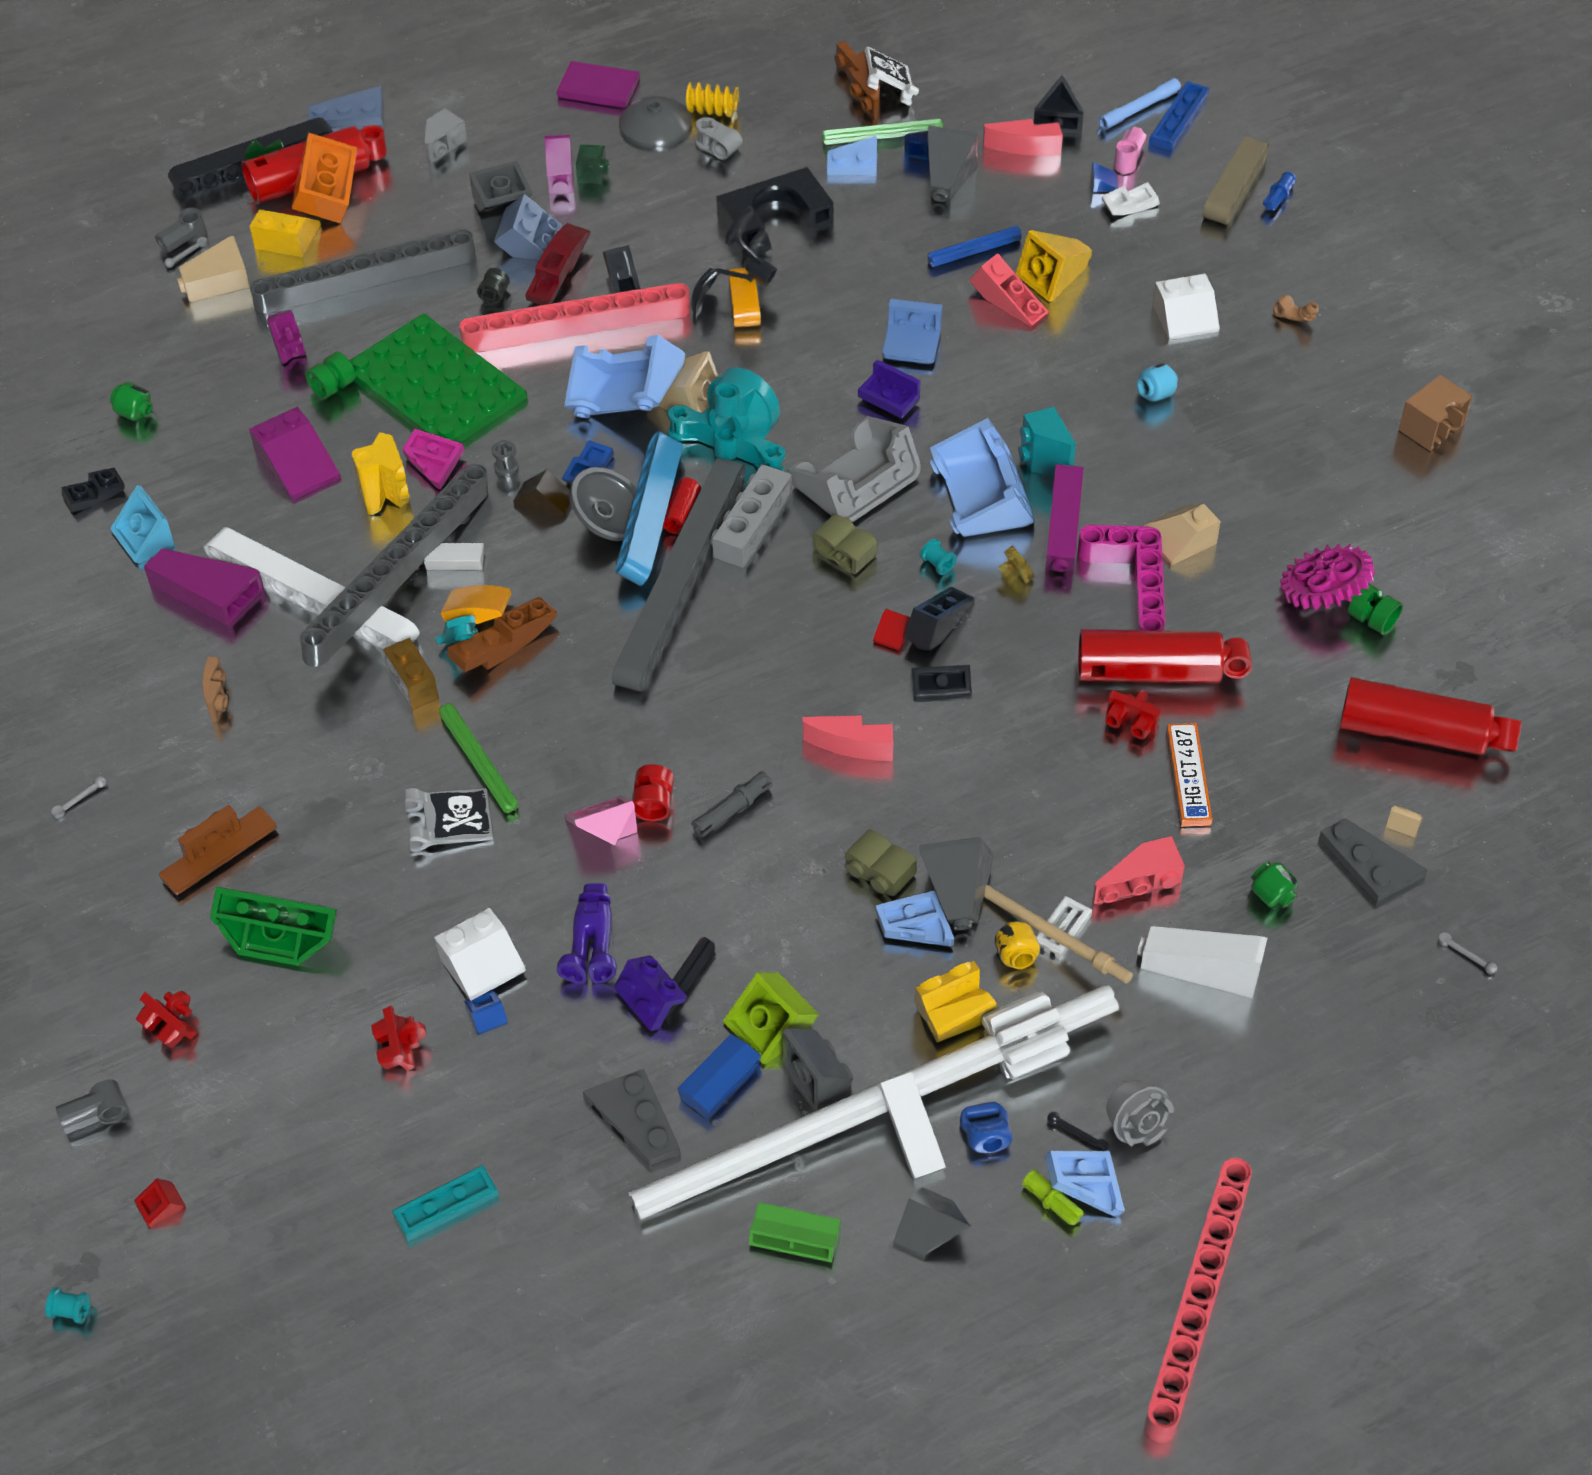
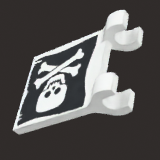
(891, 72)

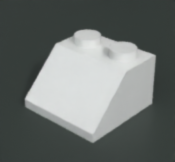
(1186, 306)
(479, 954)

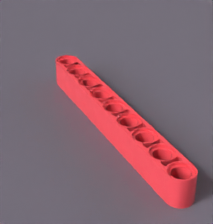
(575, 317)
(1196, 1310)

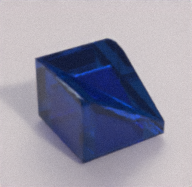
(917, 145)

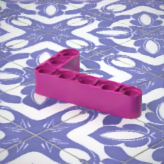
(1131, 546)

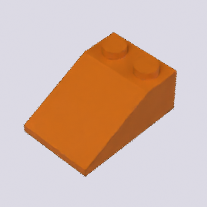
(324, 178)

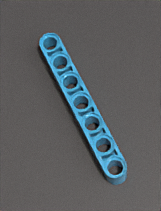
(649, 508)

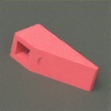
(1007, 291)
(1146, 868)

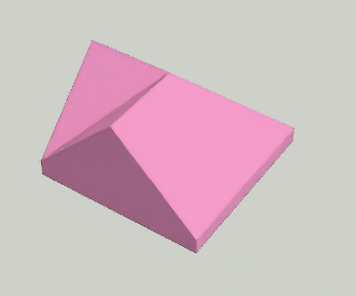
(607, 819)

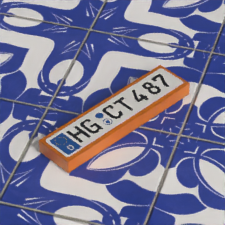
(1189, 775)

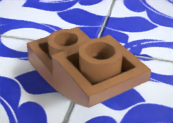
(213, 682)

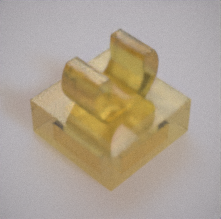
(1015, 567)

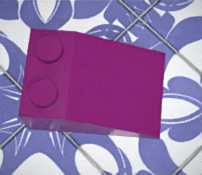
(293, 453)

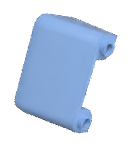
(622, 380)
(982, 481)

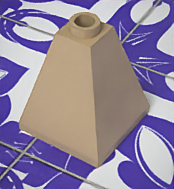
(691, 384)

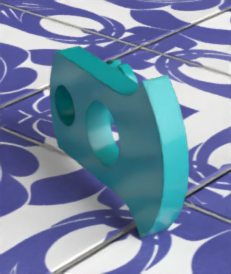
(457, 630)

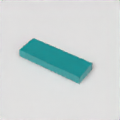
(445, 1203)

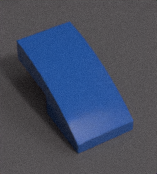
(592, 456)

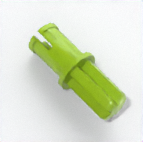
(1052, 1198)

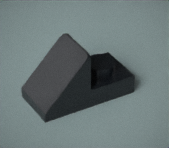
(621, 270)

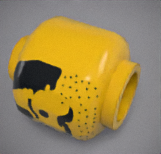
(1017, 945)

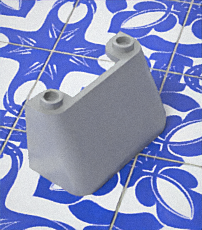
(867, 475)

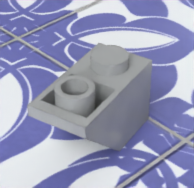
(443, 134)

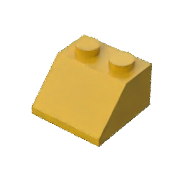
(282, 233)

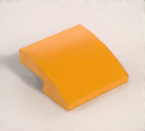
(480, 600)

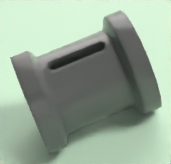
(509, 459)

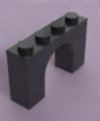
(794, 189)

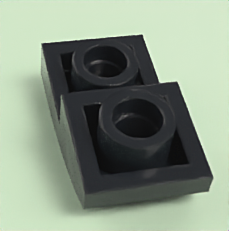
(98, 488)

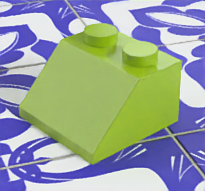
(767, 1010)

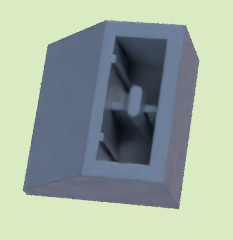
(526, 229)

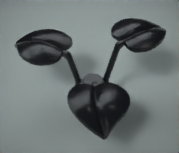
(756, 266)

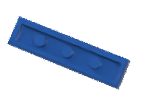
(1178, 116)

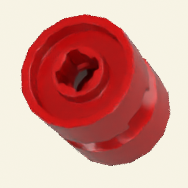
(652, 792)

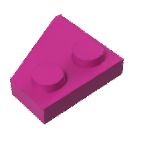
(433, 455)

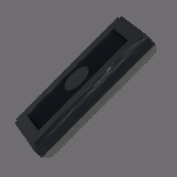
(941, 681)

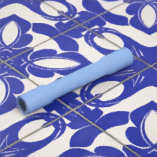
(1119, 114)

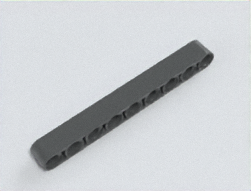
(362, 271)

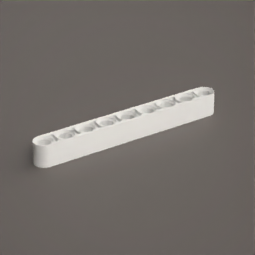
(304, 585)

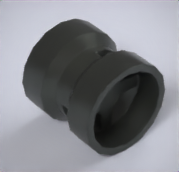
(493, 285)

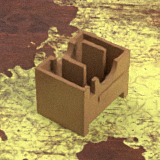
(1435, 411)

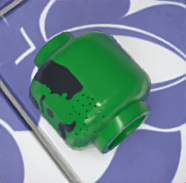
(131, 401)
(1274, 884)

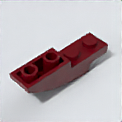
(556, 262)

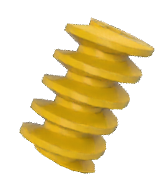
(711, 100)

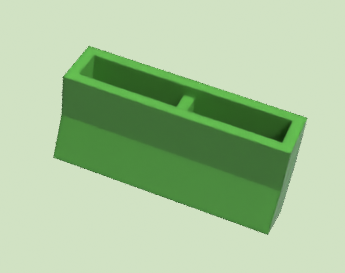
(795, 1232)

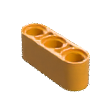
(744, 300)

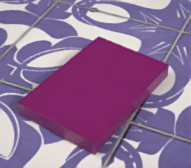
(598, 84)

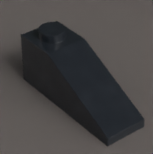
(937, 617)

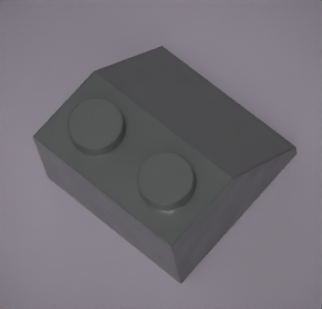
(498, 186)
(815, 1067)

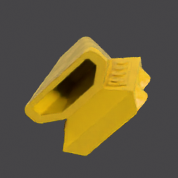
(380, 474)
(953, 1001)

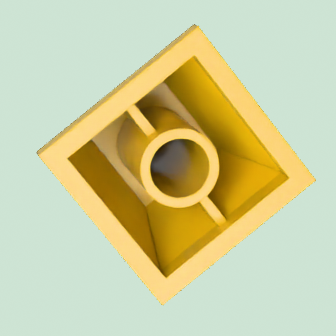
(1051, 262)

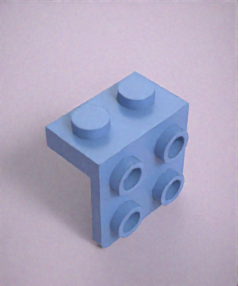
(912, 331)

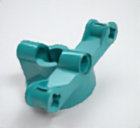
(736, 421)

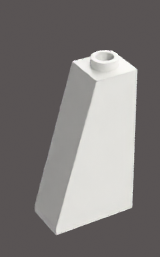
(1205, 957)

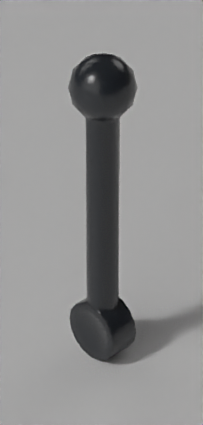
(1101, 1144)

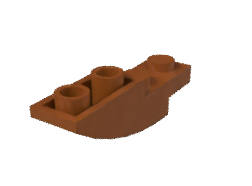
(857, 72)
(505, 638)

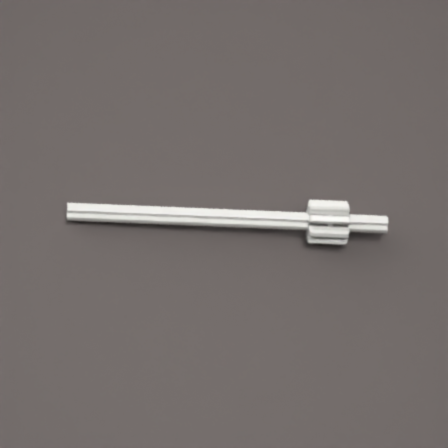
(1016, 1036)

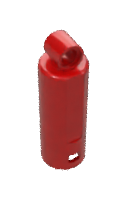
(277, 172)
(1160, 656)
(1426, 718)

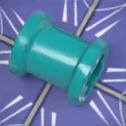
(938, 556)
(67, 1305)

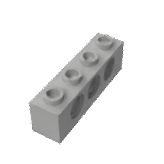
(751, 516)

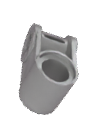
(718, 139)

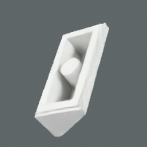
(456, 557)

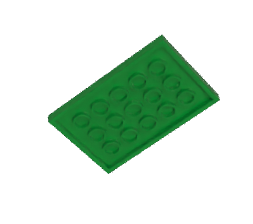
(435, 380)

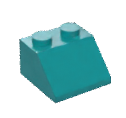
(1045, 442)

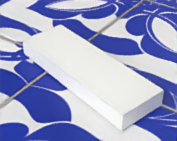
(912, 1125)

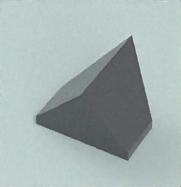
(928, 1222)

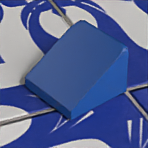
(1103, 178)
(486, 1011)

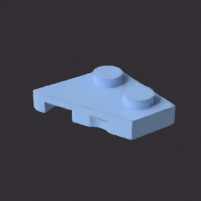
(853, 158)
(915, 919)
(1086, 1177)

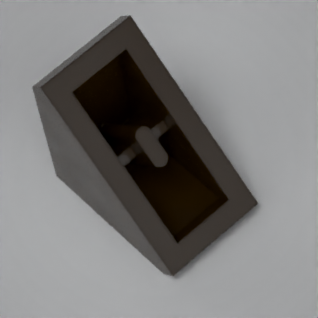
(544, 494)

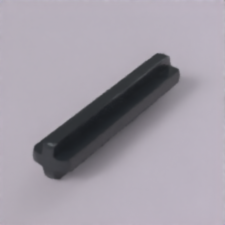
(693, 965)

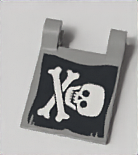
(449, 817)

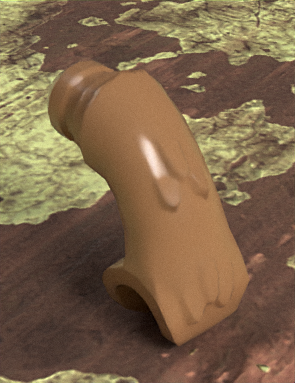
(1287, 309)

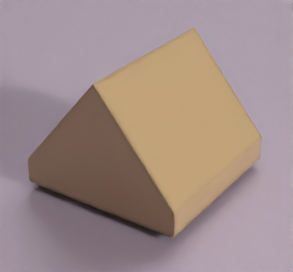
(1404, 820)

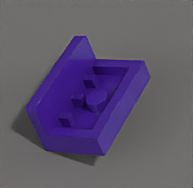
(890, 389)
(648, 990)

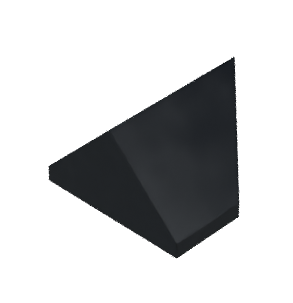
(1060, 106)

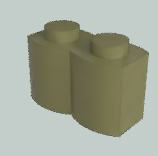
(845, 544)
(880, 862)

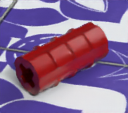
(681, 504)

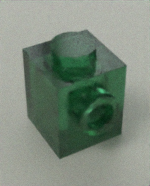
(591, 164)

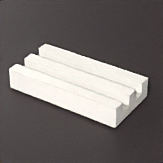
(1051, 945)

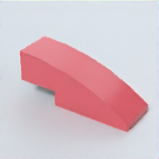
(1023, 137)
(850, 737)

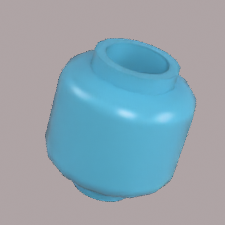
(1157, 382)

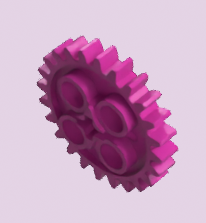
(1327, 577)

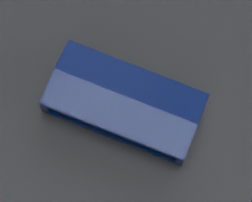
(718, 1075)

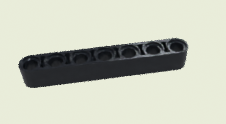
(225, 165)

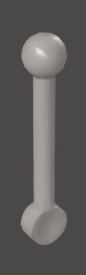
(201, 242)
(59, 811)
(1445, 939)

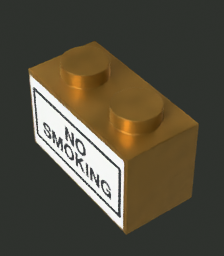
(411, 673)

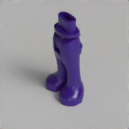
(590, 919)

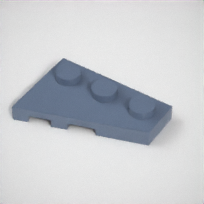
(351, 110)

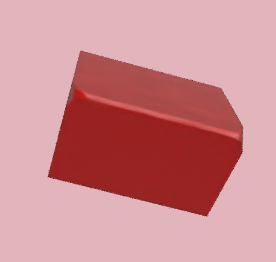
(891, 629)
(159, 1201)

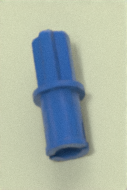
(1279, 191)

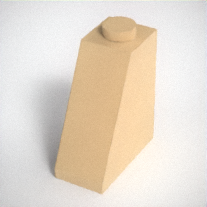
(214, 272)

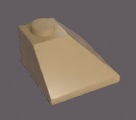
(1186, 531)

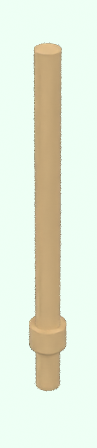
(1100, 960)

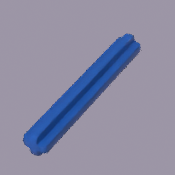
(974, 246)

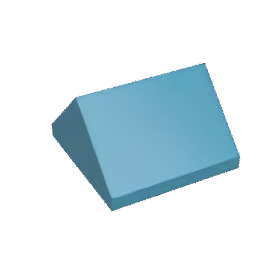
(142, 527)

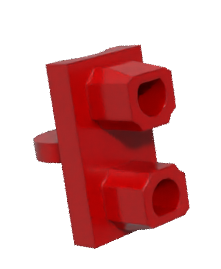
(1134, 711)
(175, 1027)
(402, 1037)

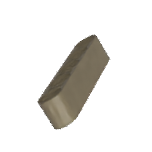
(1235, 180)

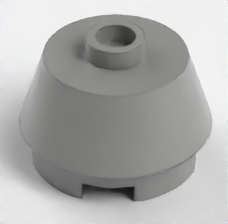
(1138, 1112)

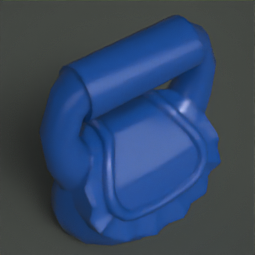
(989, 1134)

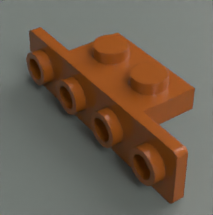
(214, 844)

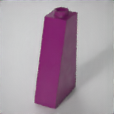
(1064, 518)
(204, 583)

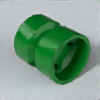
(328, 376)
(1377, 610)

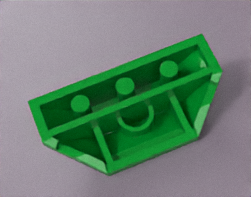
(272, 925)

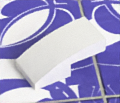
(1130, 202)

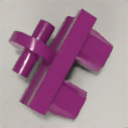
(286, 335)

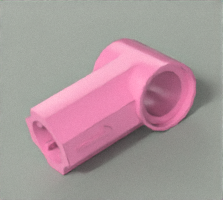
(1129, 150)

